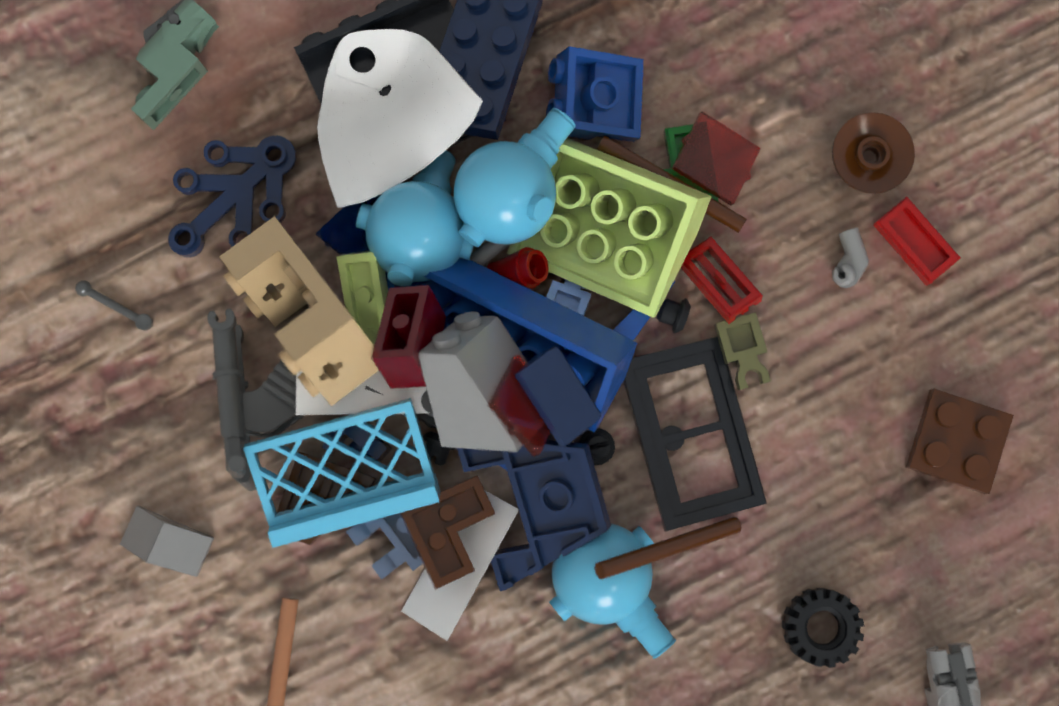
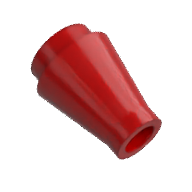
(524, 267)

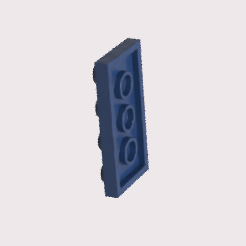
(487, 49)

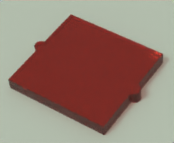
(716, 158)
(517, 411)

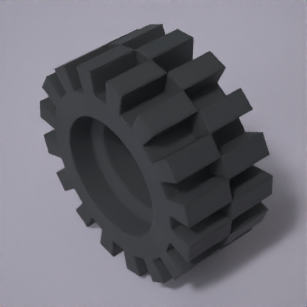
(845, 639)

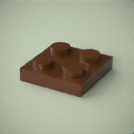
(959, 441)

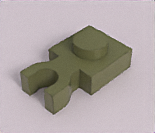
(742, 344)

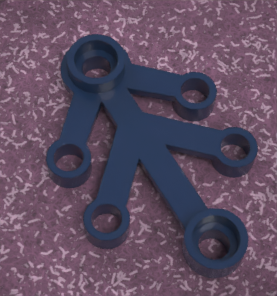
(236, 190)

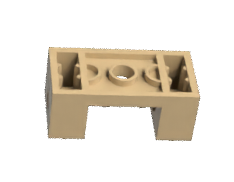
(321, 340)

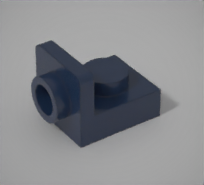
(377, 450)

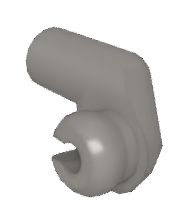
(853, 262)

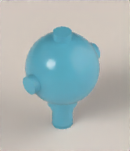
(508, 186)
(416, 225)
(616, 599)

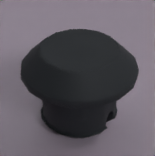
(674, 314)
(600, 445)
(434, 448)

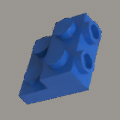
(598, 93)

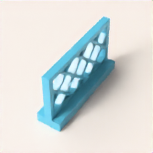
(349, 508)

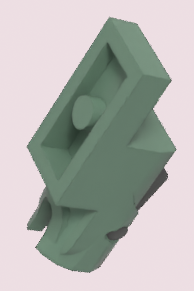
(172, 60)

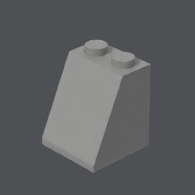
(461, 377)

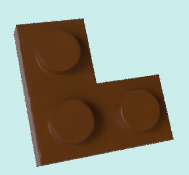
(437, 526)

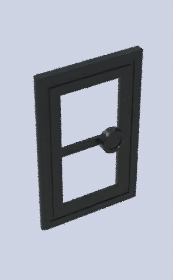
(657, 442)

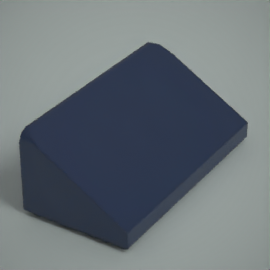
(558, 395)

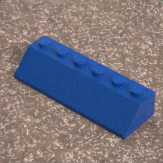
(536, 324)

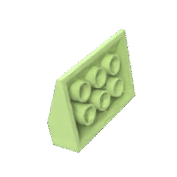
(617, 227)

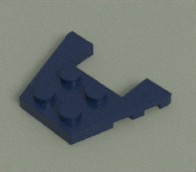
(556, 501)

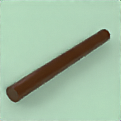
(715, 209)
(667, 548)

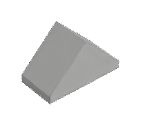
(166, 542)

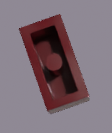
(406, 327)

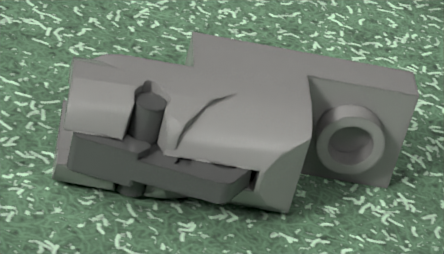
(952, 676)

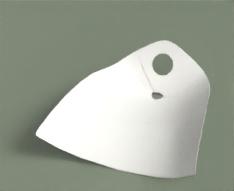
(384, 140)

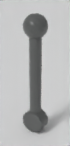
(142, 321)

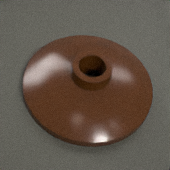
(883, 137)

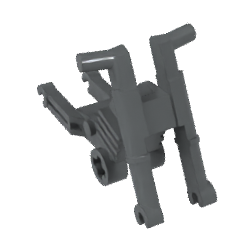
(260, 411)

